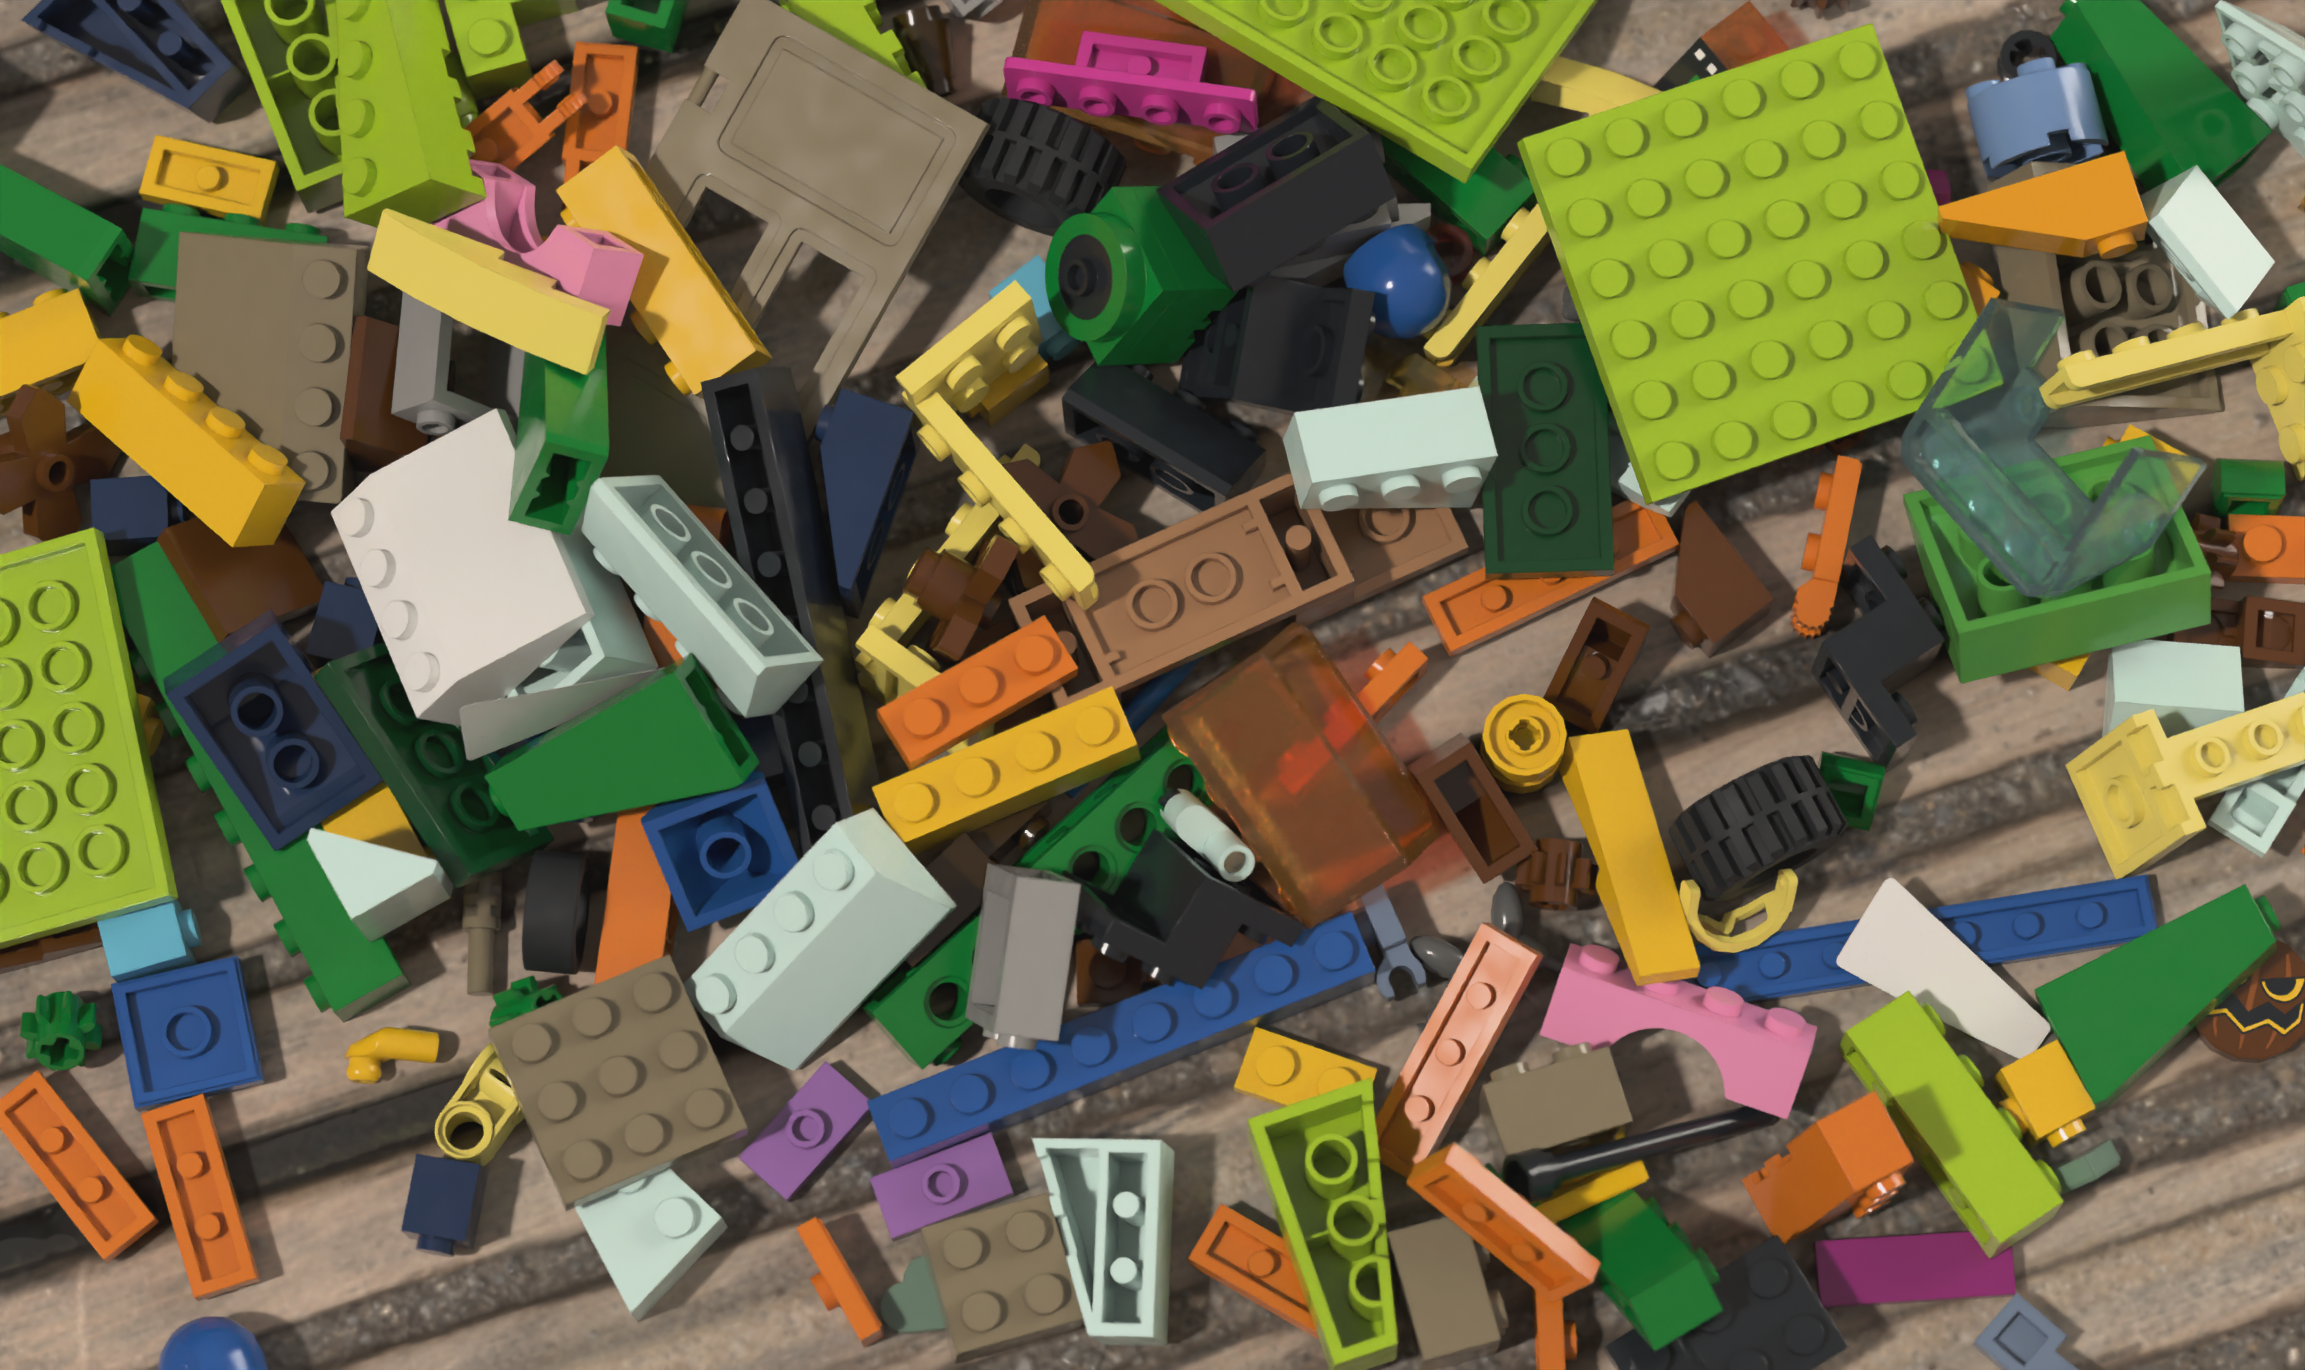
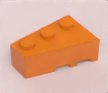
(1832, 1168)

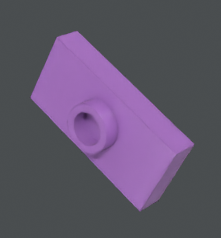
(806, 1132)
(942, 1186)

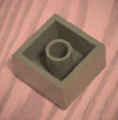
(1555, 1106)
(1001, 1278)
(1445, 1294)

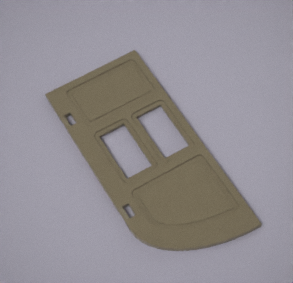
(831, 160)

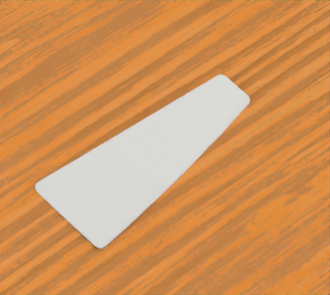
(511, 719)
(1908, 948)

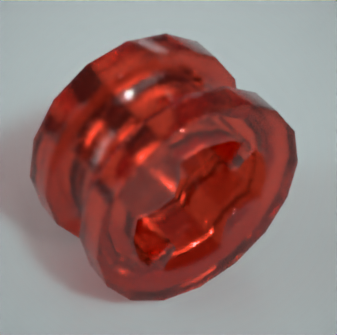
(1461, 246)

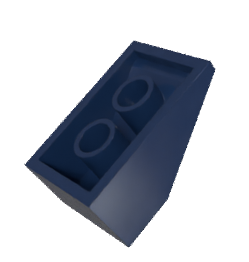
(866, 467)
(271, 730)

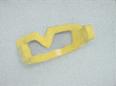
(1716, 934)

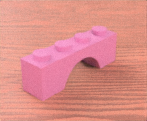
(583, 260)
(1754, 1047)

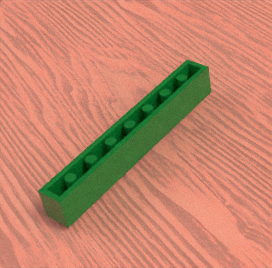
(345, 967)

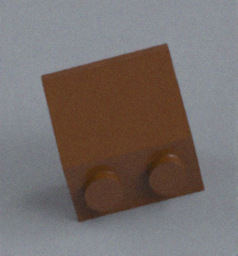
(368, 427)

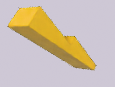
(1632, 860)

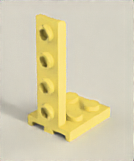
(1488, 287)
(2269, 340)
(957, 377)
(884, 660)
(2146, 786)

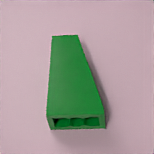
(2157, 93)
(64, 241)
(558, 442)
(631, 751)
(2149, 993)

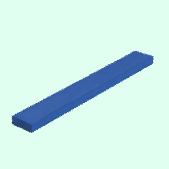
(1993, 929)

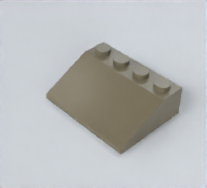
(2103, 308)
(272, 342)

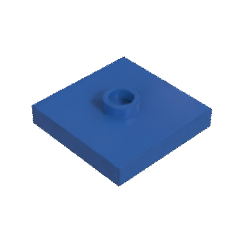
(187, 1033)

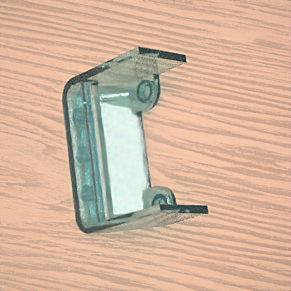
(1984, 468)

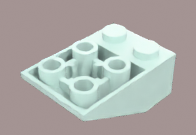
(2267, 69)

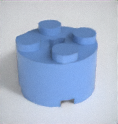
(2036, 117)

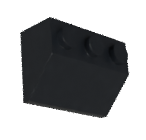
(1278, 193)
(1163, 435)

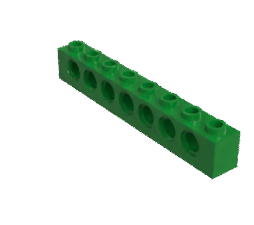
(902, 1001)

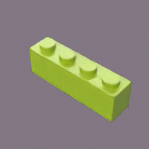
(1951, 1123)

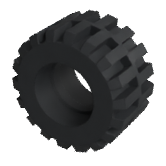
(1039, 165)
(1758, 826)

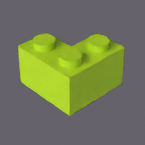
(492, 41)

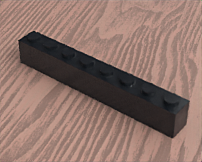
(789, 557)

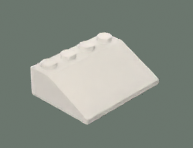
(452, 581)

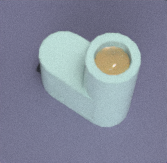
(1207, 834)

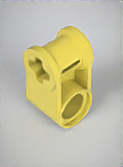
(481, 1101)

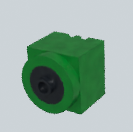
(1130, 281)

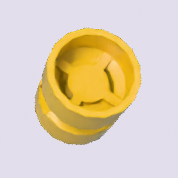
(1523, 743)

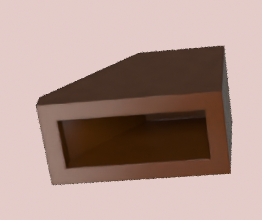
(1712, 587)
(1472, 807)

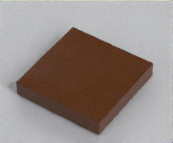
(240, 582)

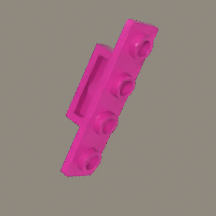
(1135, 80)

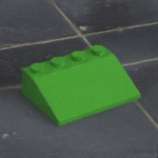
(2001, 631)

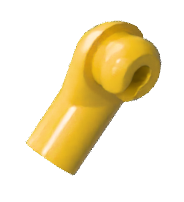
(388, 1044)

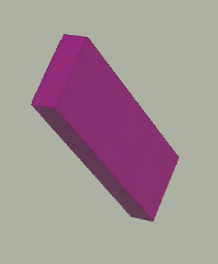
(1909, 1270)

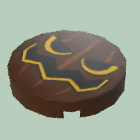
(2262, 1013)

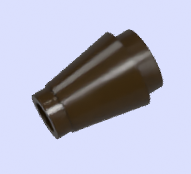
(928, 47)

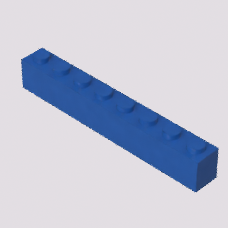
(1123, 1042)

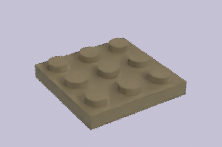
(617, 1082)

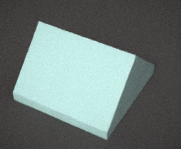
(2205, 240)
(2179, 680)
(377, 883)

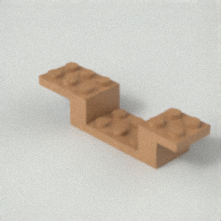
(1222, 581)

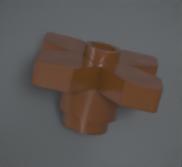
(45, 462)
(1077, 494)
(959, 593)

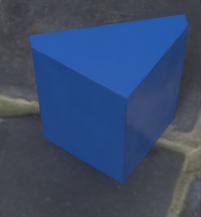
(720, 850)

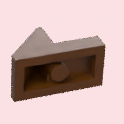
(1596, 665)

